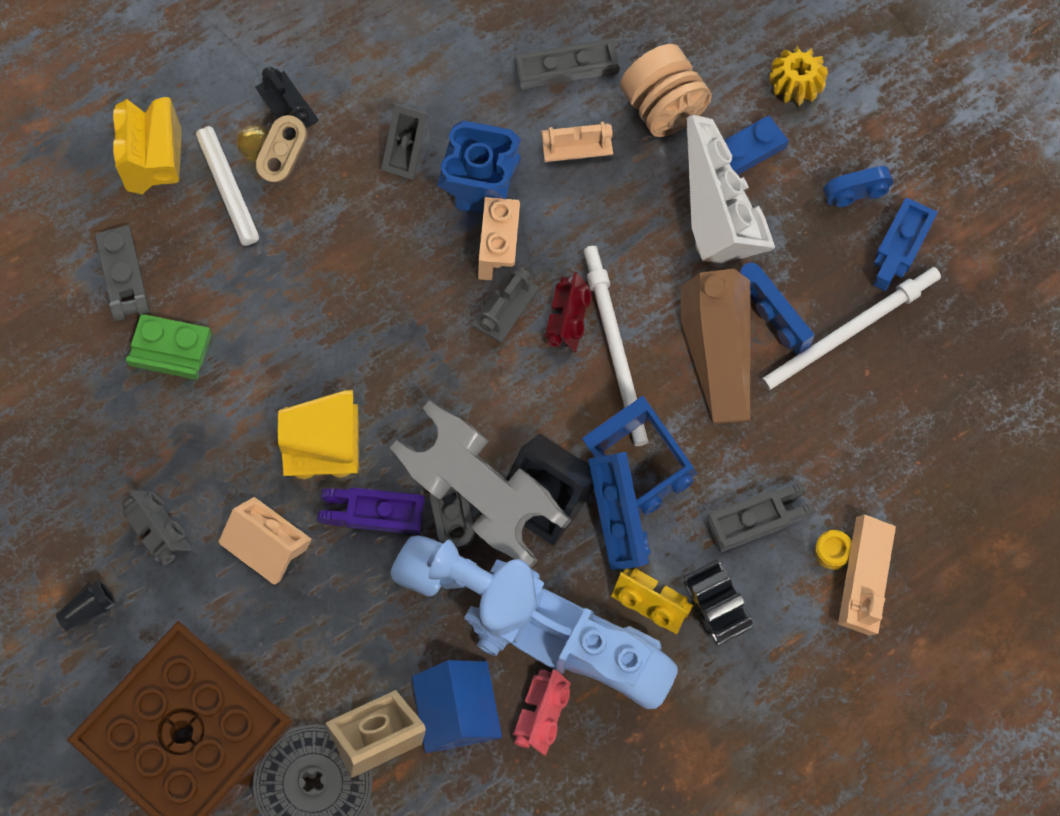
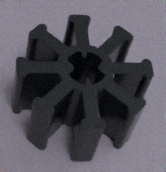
(717, 602)

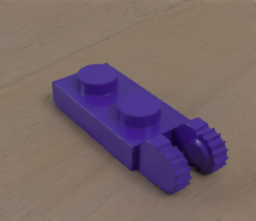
(374, 510)

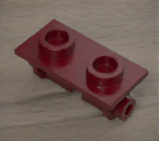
(571, 298)

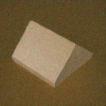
(376, 733)

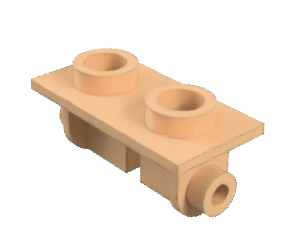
(577, 142)

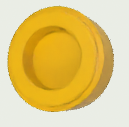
(833, 549)

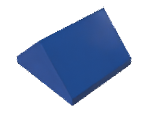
(456, 705)

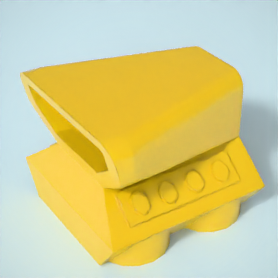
(147, 144)
(320, 436)

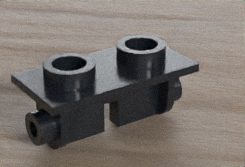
(284, 98)

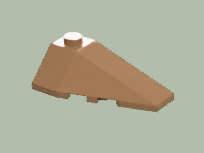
(718, 336)

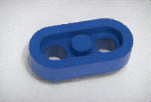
(858, 185)

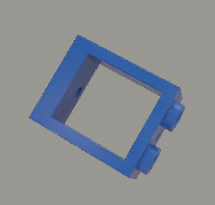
(623, 424)

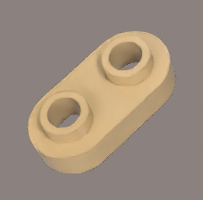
(279, 148)

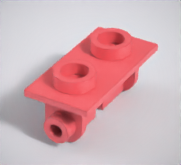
(539, 728)

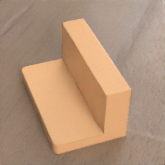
(263, 539)

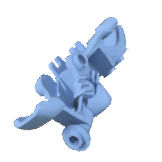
(540, 622)

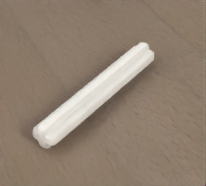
(227, 186)

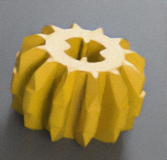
(798, 75)

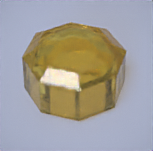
(251, 141)

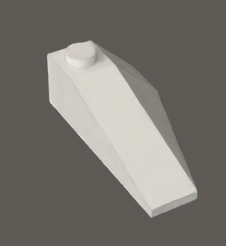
(721, 213)

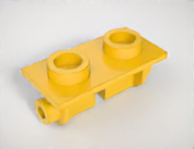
(637, 592)

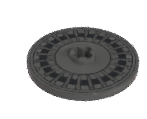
(307, 753)

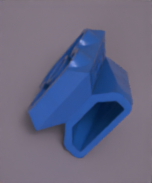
(478, 164)

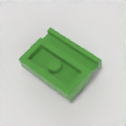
(169, 346)

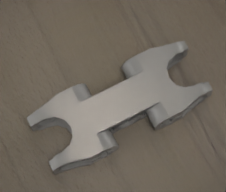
(503, 503)

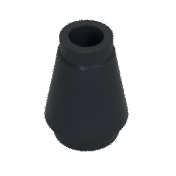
(86, 606)

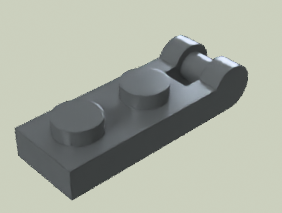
(122, 272)

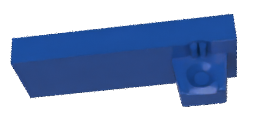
(618, 511)

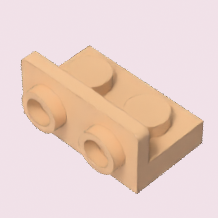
(498, 235)

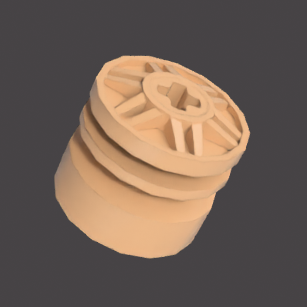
(665, 89)

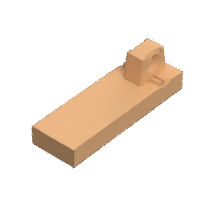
(867, 575)

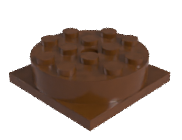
(174, 688)

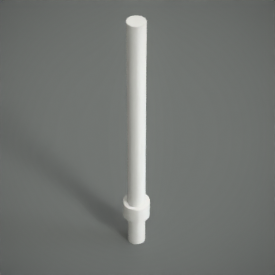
(599, 283)
(905, 293)

